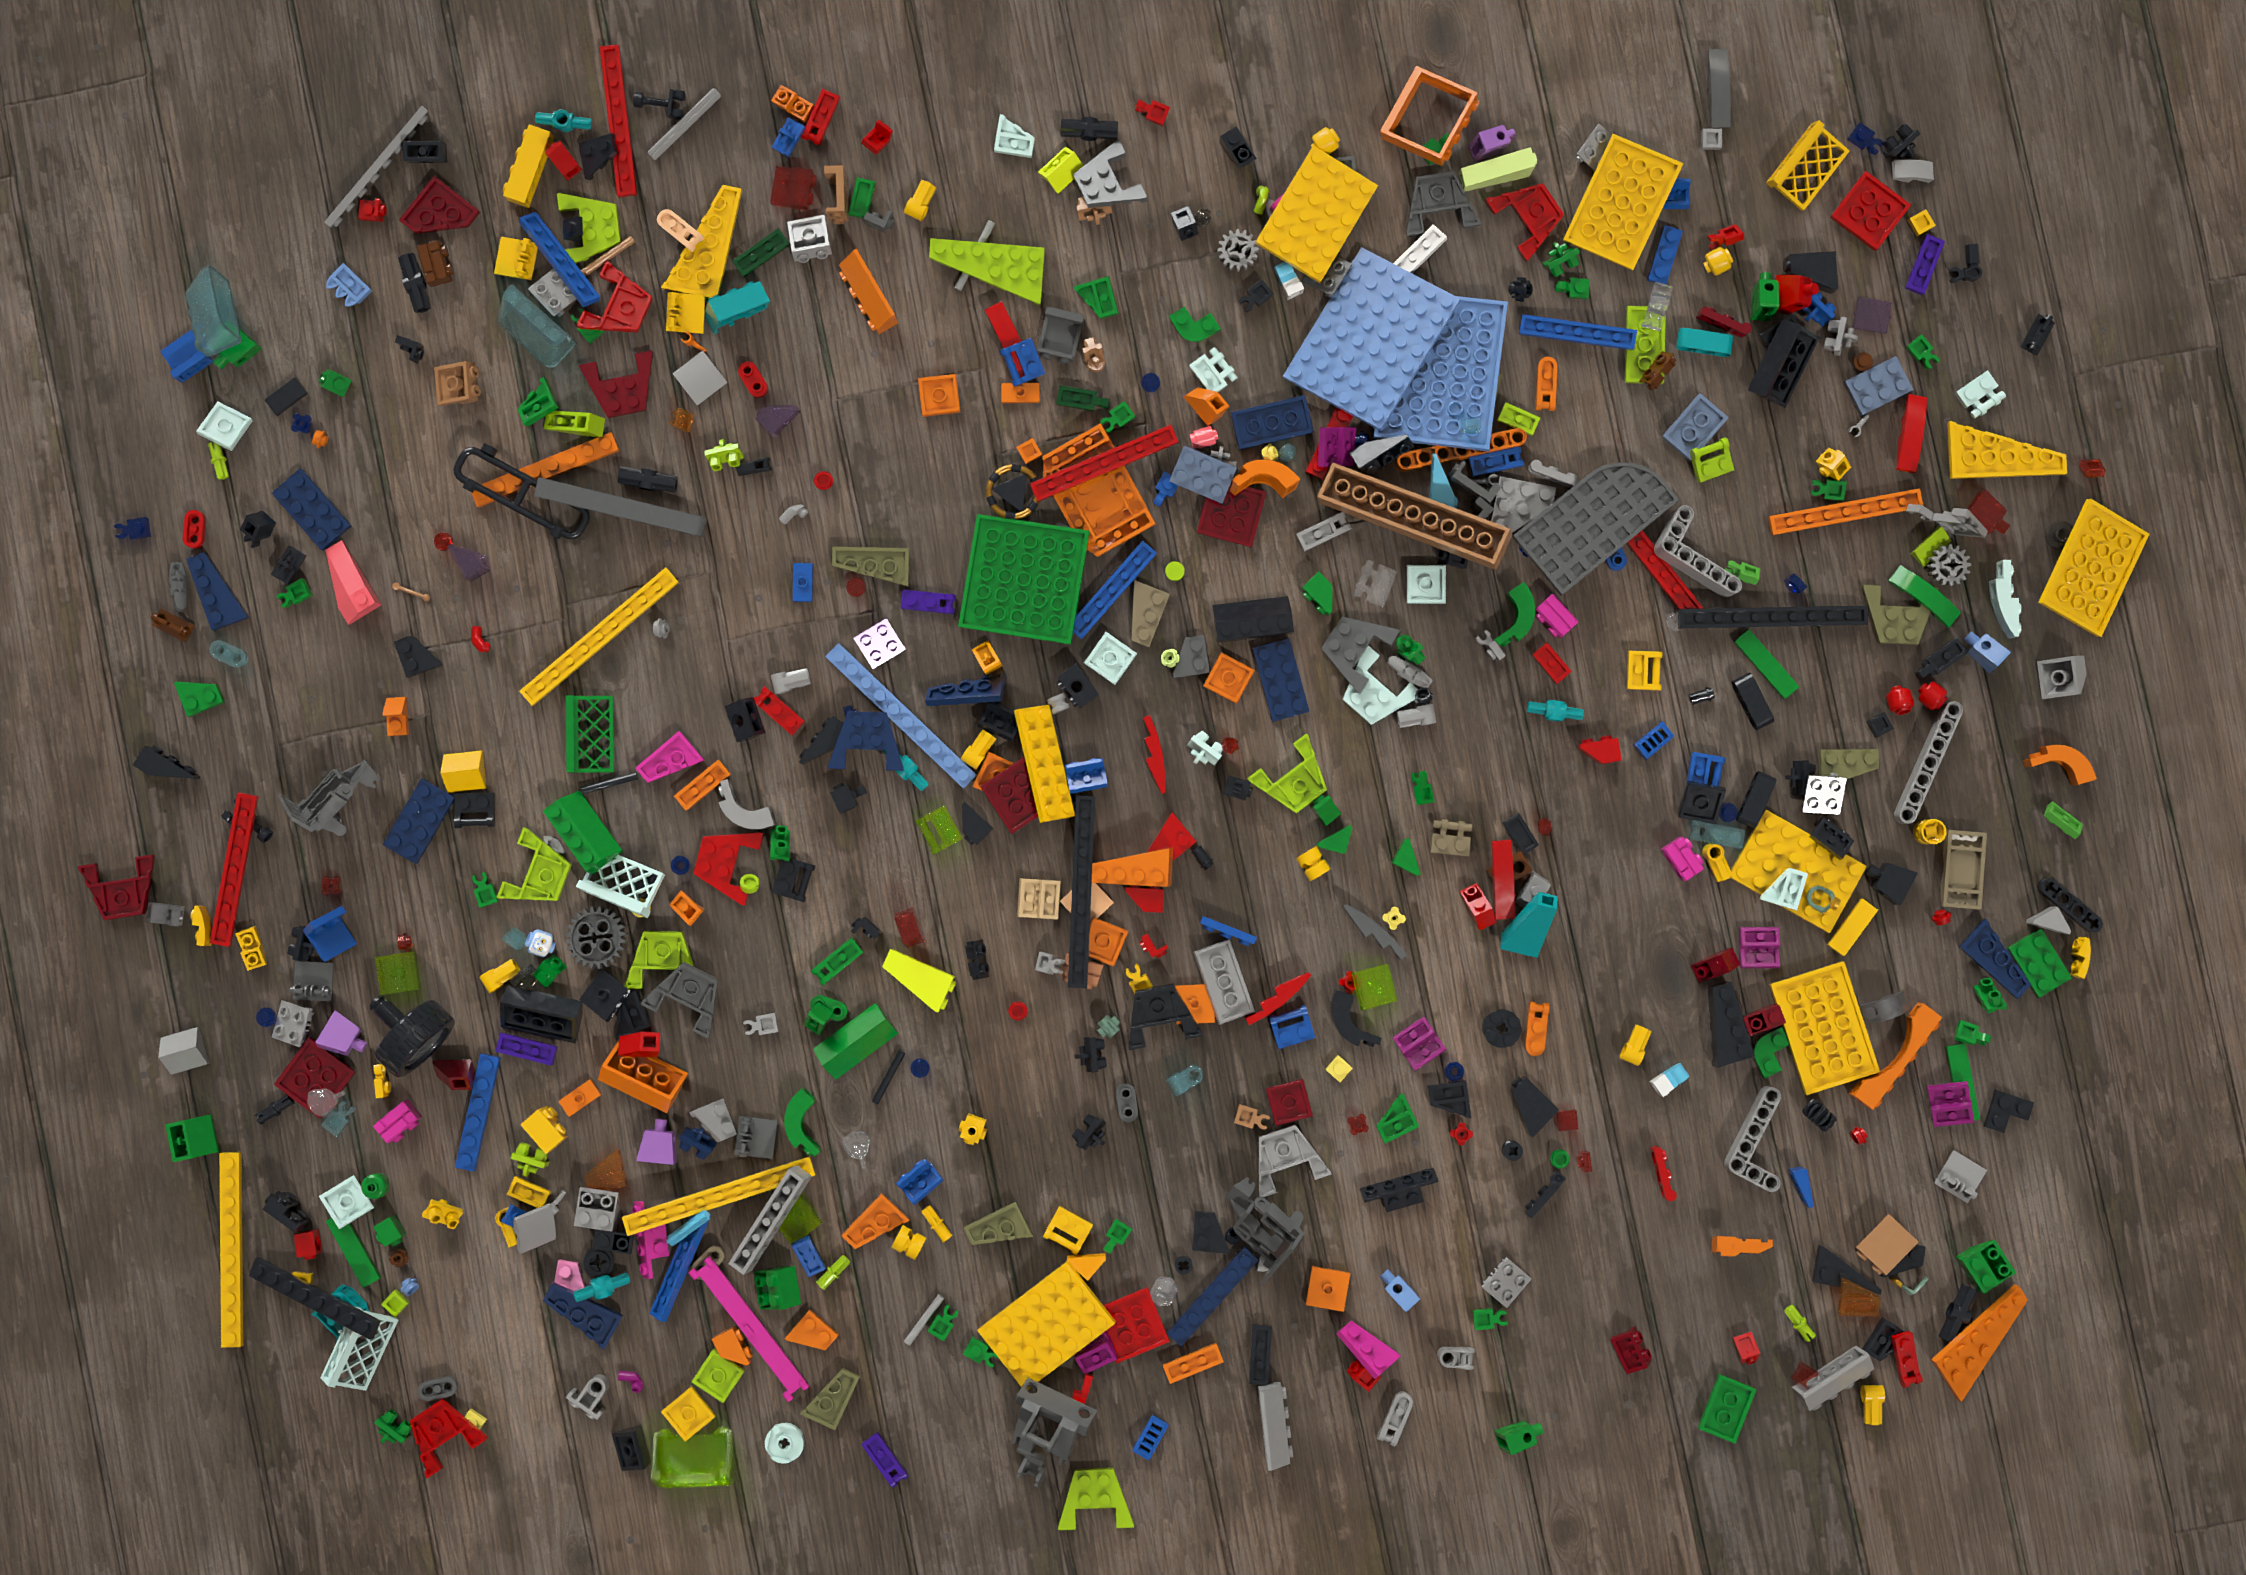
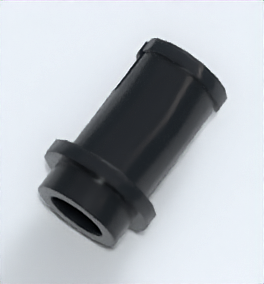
(1702, 696)
(1202, 857)

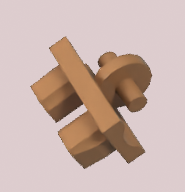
(1091, 213)
(1093, 355)

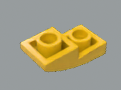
(201, 918)
(252, 948)
(2082, 950)

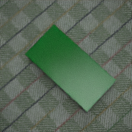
(861, 197)

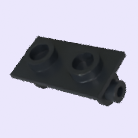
(2038, 334)
(979, 968)

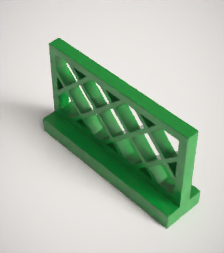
(572, 738)

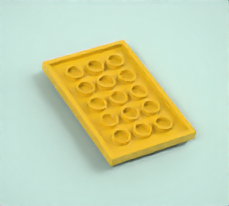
(1623, 202)
(1316, 214)
(2093, 568)
(1781, 845)
(1825, 1028)
(1046, 1325)

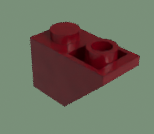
(1715, 965)
(1764, 1019)
(455, 1073)

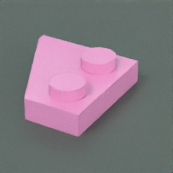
(569, 1275)

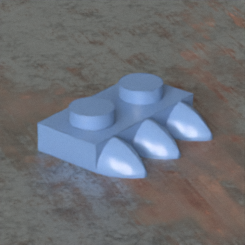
(348, 284)

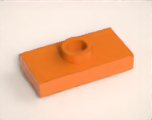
(1021, 393)
(580, 1097)

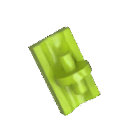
(724, 453)
(522, 1155)

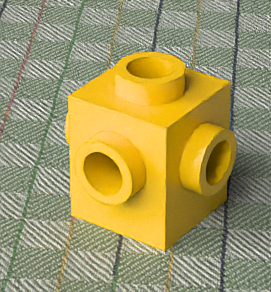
(1833, 464)
(972, 1122)

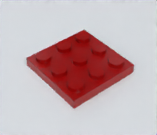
(1870, 211)
(1136, 1325)

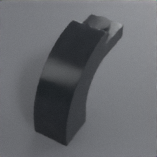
(1340, 1014)

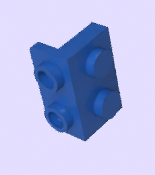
(1679, 196)
(1086, 775)
(919, 1181)

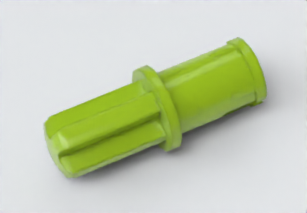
(218, 461)
(833, 1272)
(1799, 1322)

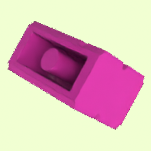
(1555, 616)
(1682, 858)
(397, 1122)

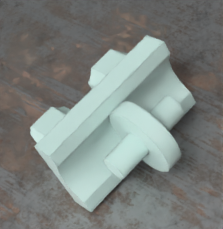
(1203, 751)

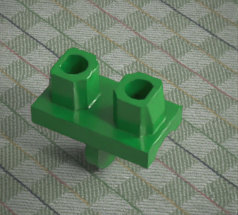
(1568, 255)
(1409, 649)
(780, 843)
(1989, 996)
(392, 1431)

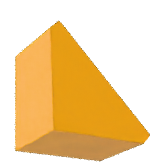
(987, 657)
(1087, 1263)

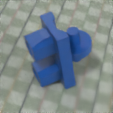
(788, 137)
(1818, 311)

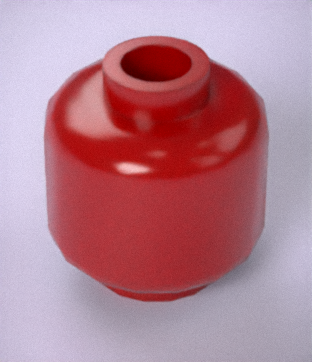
(1932, 695)
(1900, 700)

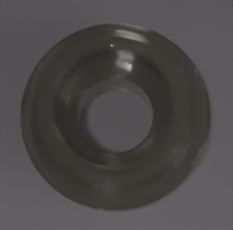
(1202, 217)

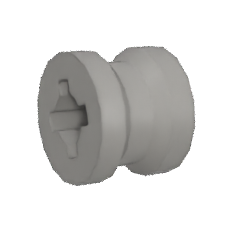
(1058, 703)

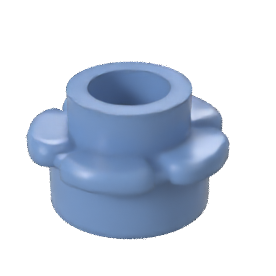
(409, 1286)

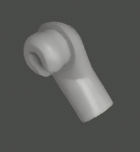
(792, 511)

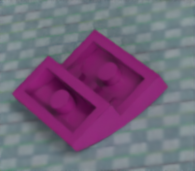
(1336, 445)
(1759, 947)
(1419, 1043)
(1950, 1104)
(1096, 1353)

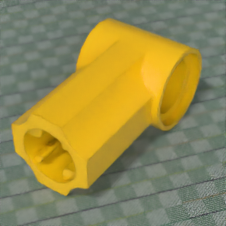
(918, 205)
(976, 753)
(1718, 863)
(497, 977)
(1634, 1050)
(508, 1231)
(1872, 1397)

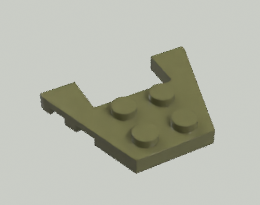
(1895, 623)

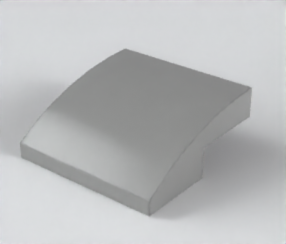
(699, 377)
(534, 1228)

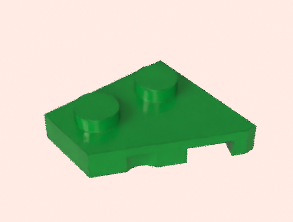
(1099, 297)
(538, 404)
(198, 696)
(1397, 1120)

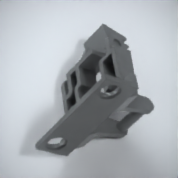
(328, 798)
(1286, 1229)
(1057, 1408)

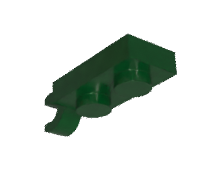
(1080, 399)

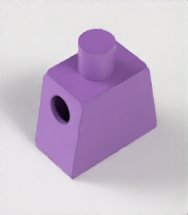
(1491, 142)
(340, 1036)
(658, 1145)

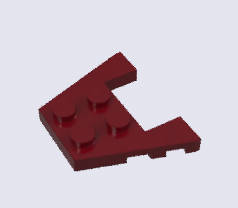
(621, 394)
(123, 896)

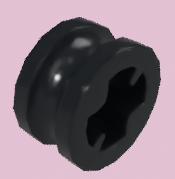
(1183, 1271)

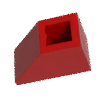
(563, 160)
(1601, 751)
(1147, 899)
(1478, 906)
(640, 1045)

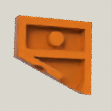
(812, 1332)

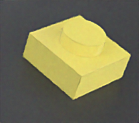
(1339, 1068)
(475, 1418)

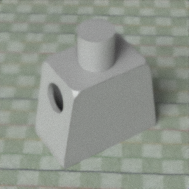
(1533, 885)

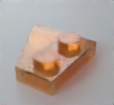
(607, 1174)
(1857, 1300)

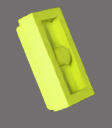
(1060, 169)

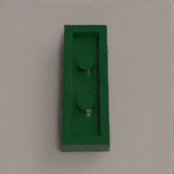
(761, 252)

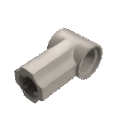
(785, 682)
(1419, 716)

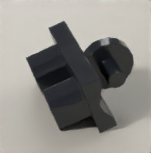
(1903, 145)
(288, 565)
(1799, 776)
(303, 948)
(1088, 1054)
(1093, 1134)

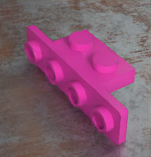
(651, 1244)

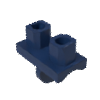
(697, 1139)

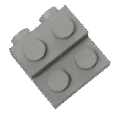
(809, 238)

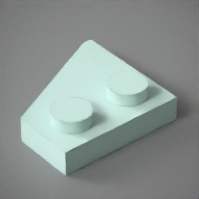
(1013, 140)
(1786, 889)

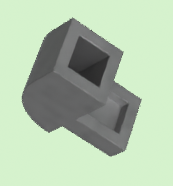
(165, 914)
(1885, 1008)

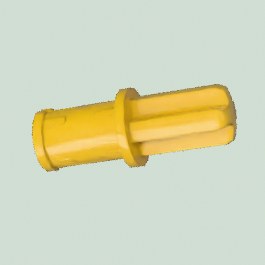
(936, 1223)

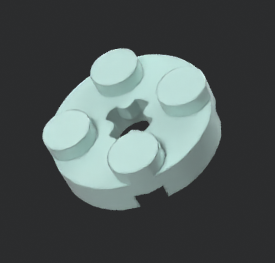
(792, 1434)

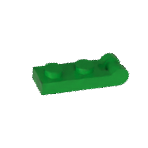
(837, 961)

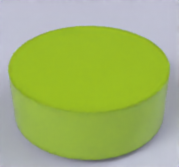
(1174, 571)
(749, 883)

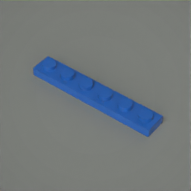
(559, 259)
(1578, 332)
(1113, 589)
(477, 1112)
(676, 1273)

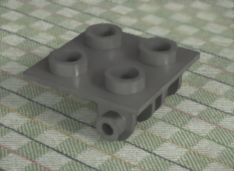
(1332, 278)
(312, 981)
(755, 1137)

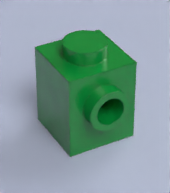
(390, 1231)

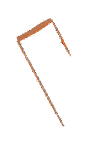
(1733, 1246)

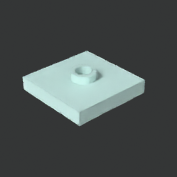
(224, 426)
(1426, 584)
(1110, 658)
(346, 1202)

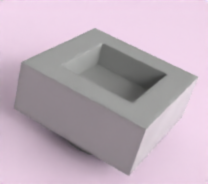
(1711, 139)

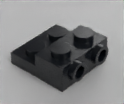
(283, 1208)

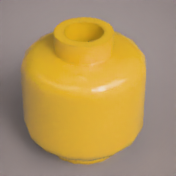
(1326, 140)
(1718, 261)

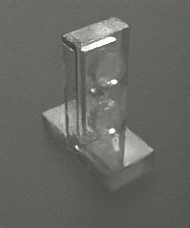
(1657, 306)

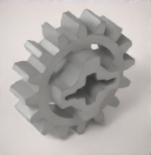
(1240, 257)
(1949, 574)

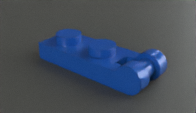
(1495, 461)

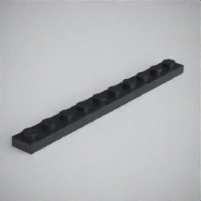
(1772, 617)
(1081, 892)

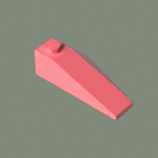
(351, 588)

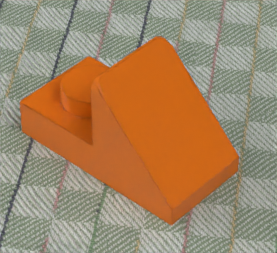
(397, 716)
(686, 908)

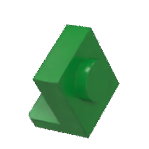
(334, 382)
(549, 970)

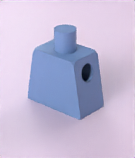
(1986, 651)
(1406, 1297)

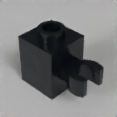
(257, 527)
(1238, 788)
(846, 798)

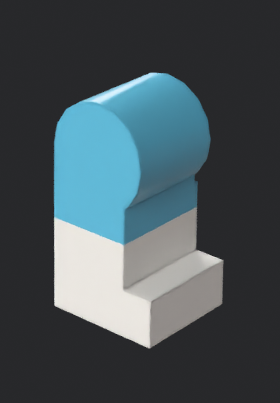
(1288, 280)
(1669, 1079)

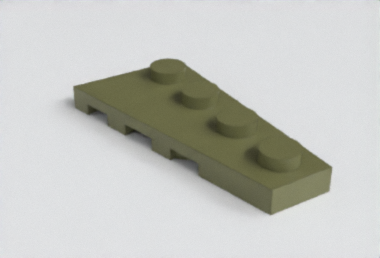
(875, 562)

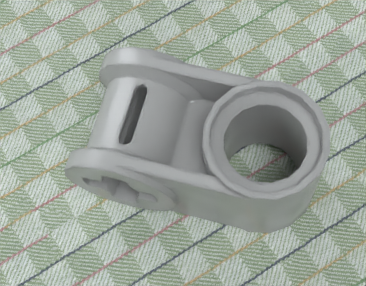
(1460, 1357)

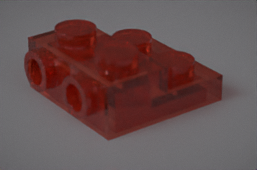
(793, 188)

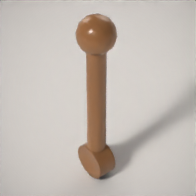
(396, 586)

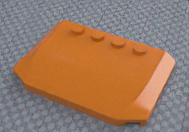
(1105, 505)

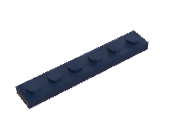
(1212, 1296)

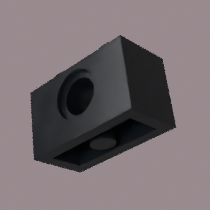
(424, 152)
(1074, 675)
(745, 719)

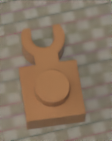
(1248, 1116)

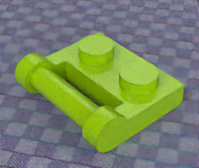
(1714, 465)

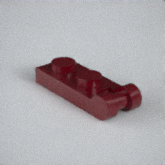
(1724, 322)

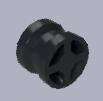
(1509, 1148)

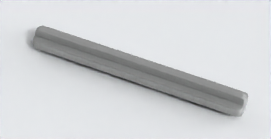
(680, 127)

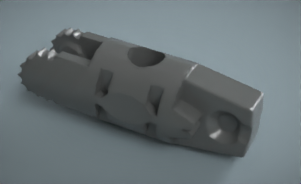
(178, 586)

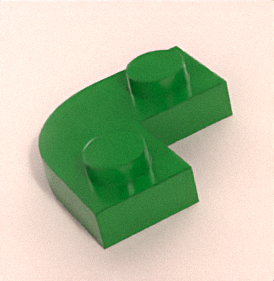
(1191, 330)
(1765, 1049)

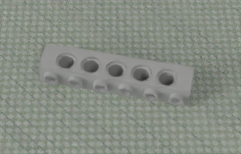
(770, 1219)

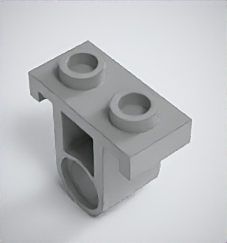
(590, 1397)

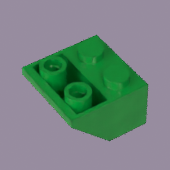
(192, 1138)
(1985, 1265)
(777, 1288)

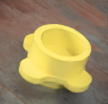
(1270, 452)
(1394, 923)

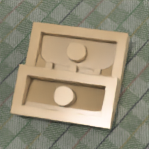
(1038, 898)

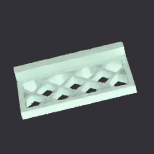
(618, 898)
(346, 1346)

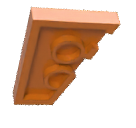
(874, 1221)

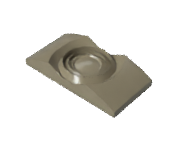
(1963, 869)

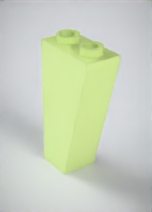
(1498, 170)

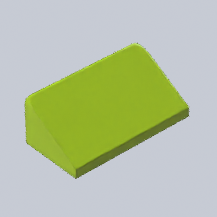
(1931, 543)

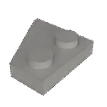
(716, 1120)

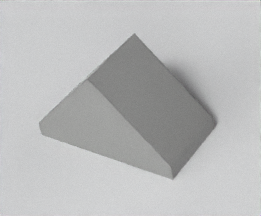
(2050, 919)

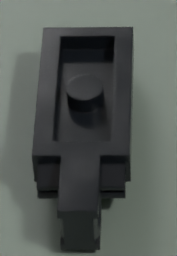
(1942, 658)
(1545, 1194)

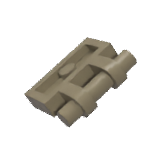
(1451, 844)

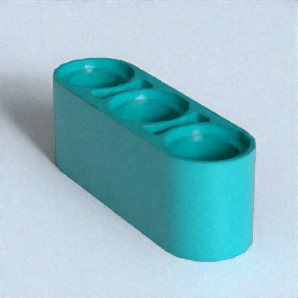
(1704, 342)

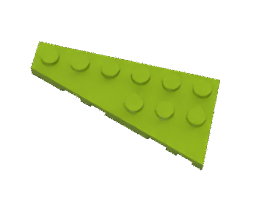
(1000, 265)

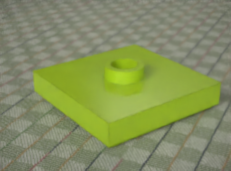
(718, 1376)

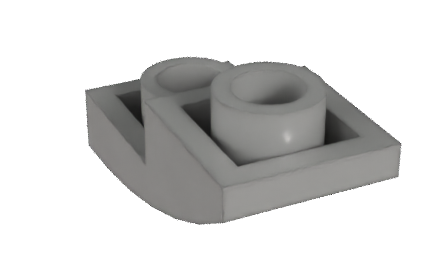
(1912, 170)

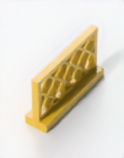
(1799, 152)

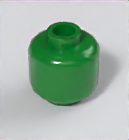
(375, 1186)

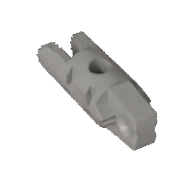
(1409, 672)

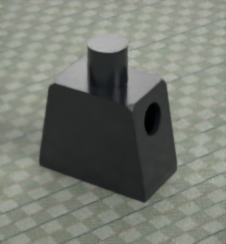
(1891, 881)

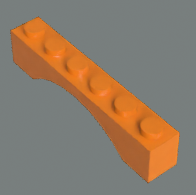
(1919, 1025)

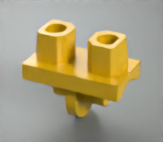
(443, 1213)

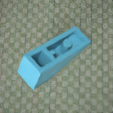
(1439, 486)

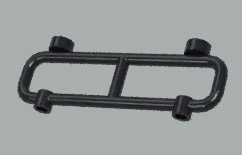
(488, 454)

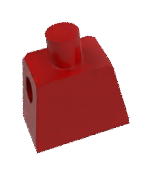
(1795, 292)

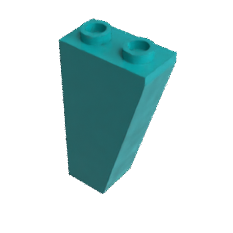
(1530, 927)

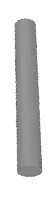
(924, 1319)

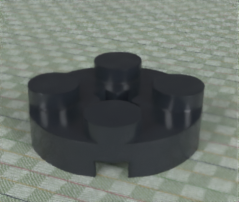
(1491, 1033)

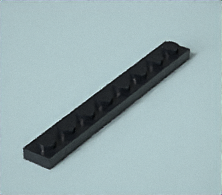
(314, 1298)

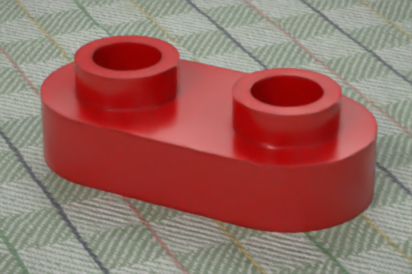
(752, 379)
(191, 529)

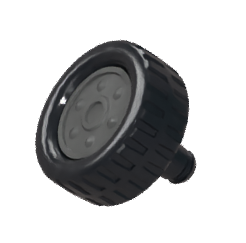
(411, 1035)

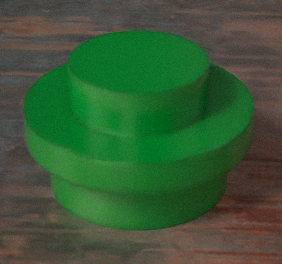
(1559, 1158)

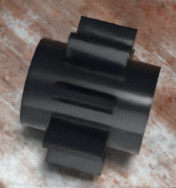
(1520, 289)

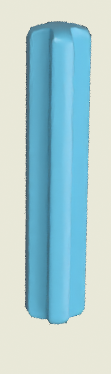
(688, 1228)

